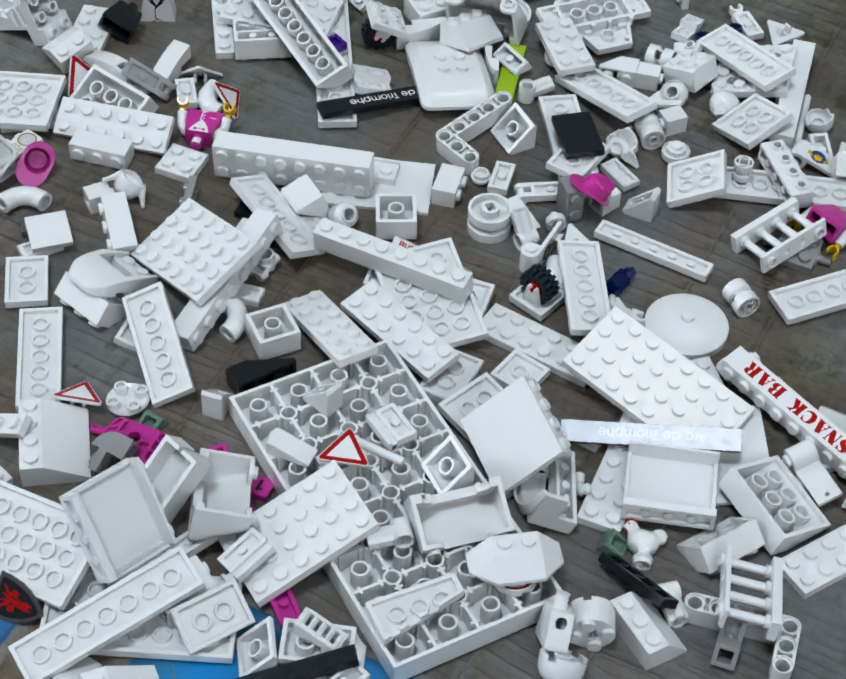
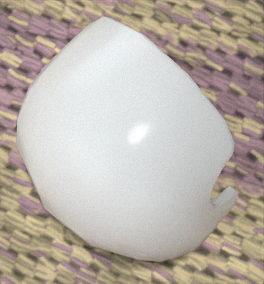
(819, 120)

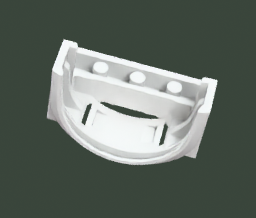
(558, 505)

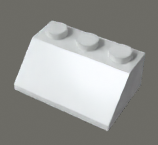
(469, 31)
(98, 310)
(705, 547)
(645, 631)

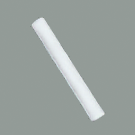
(380, 451)

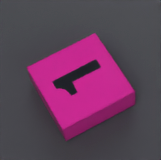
(261, 488)

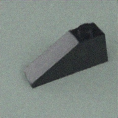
(254, 373)

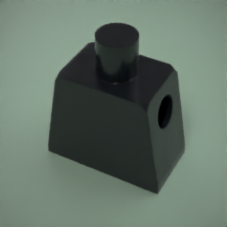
(121, 20)

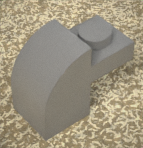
(111, 445)
(729, 643)

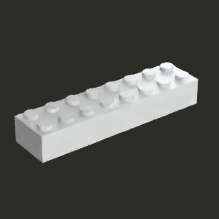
(285, 161)

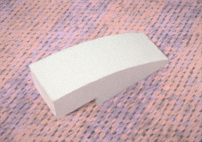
(420, 30)
(172, 60)

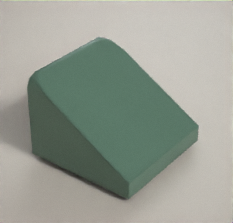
(153, 420)
(613, 543)

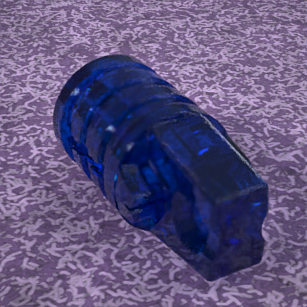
(620, 280)

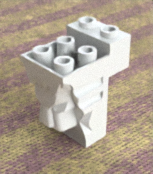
(39, 17)

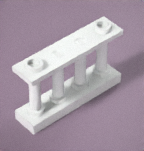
(771, 221)
(771, 588)

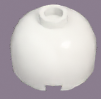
(561, 665)

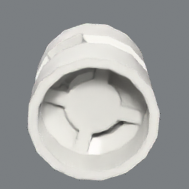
(655, 51)
(650, 131)
(741, 297)

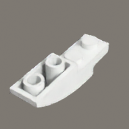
(114, 65)

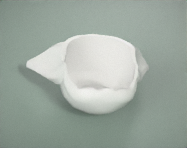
(721, 101)
(624, 145)
(129, 182)

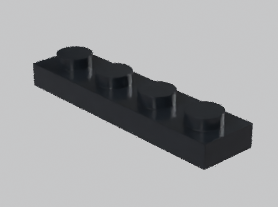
(632, 577)

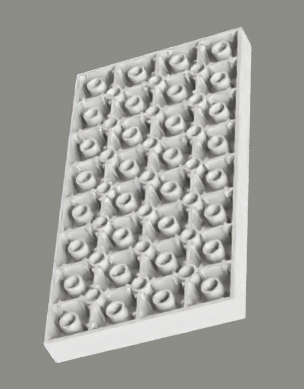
(384, 486)

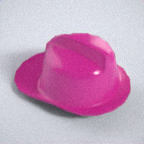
(35, 164)
(595, 186)

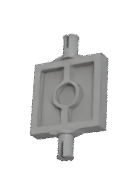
(806, 258)

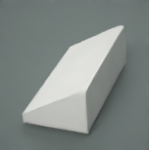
(511, 59)

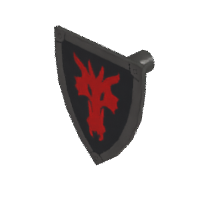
(17, 600)

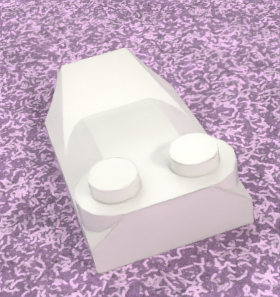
(296, 648)

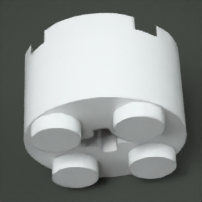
(593, 623)

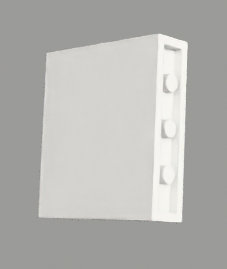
(516, 434)
(671, 485)
(117, 518)

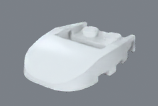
(108, 273)

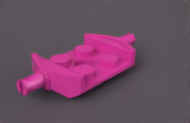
(149, 437)

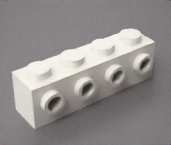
(785, 172)

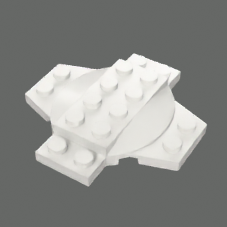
(600, 23)

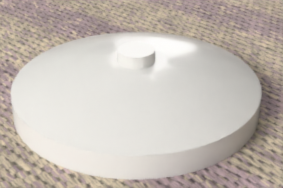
(688, 324)

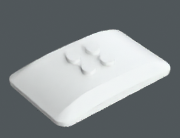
(448, 76)

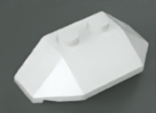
(515, 559)

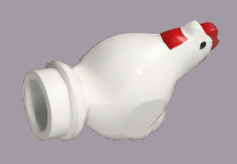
(643, 543)

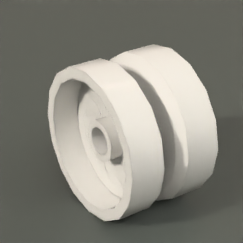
(489, 218)

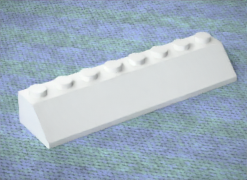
(306, 42)

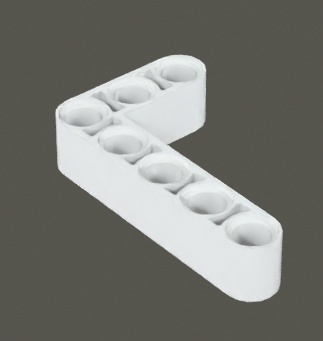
(453, 138)
(702, 613)

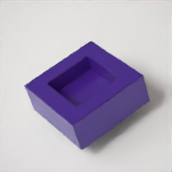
(338, 42)

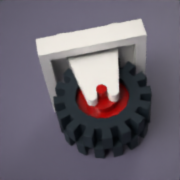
(383, 25)
(537, 292)

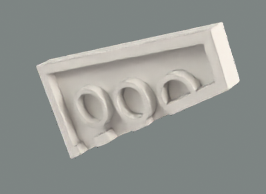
(407, 608)

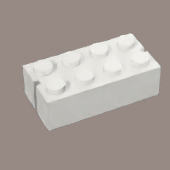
(175, 473)

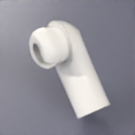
(581, 488)

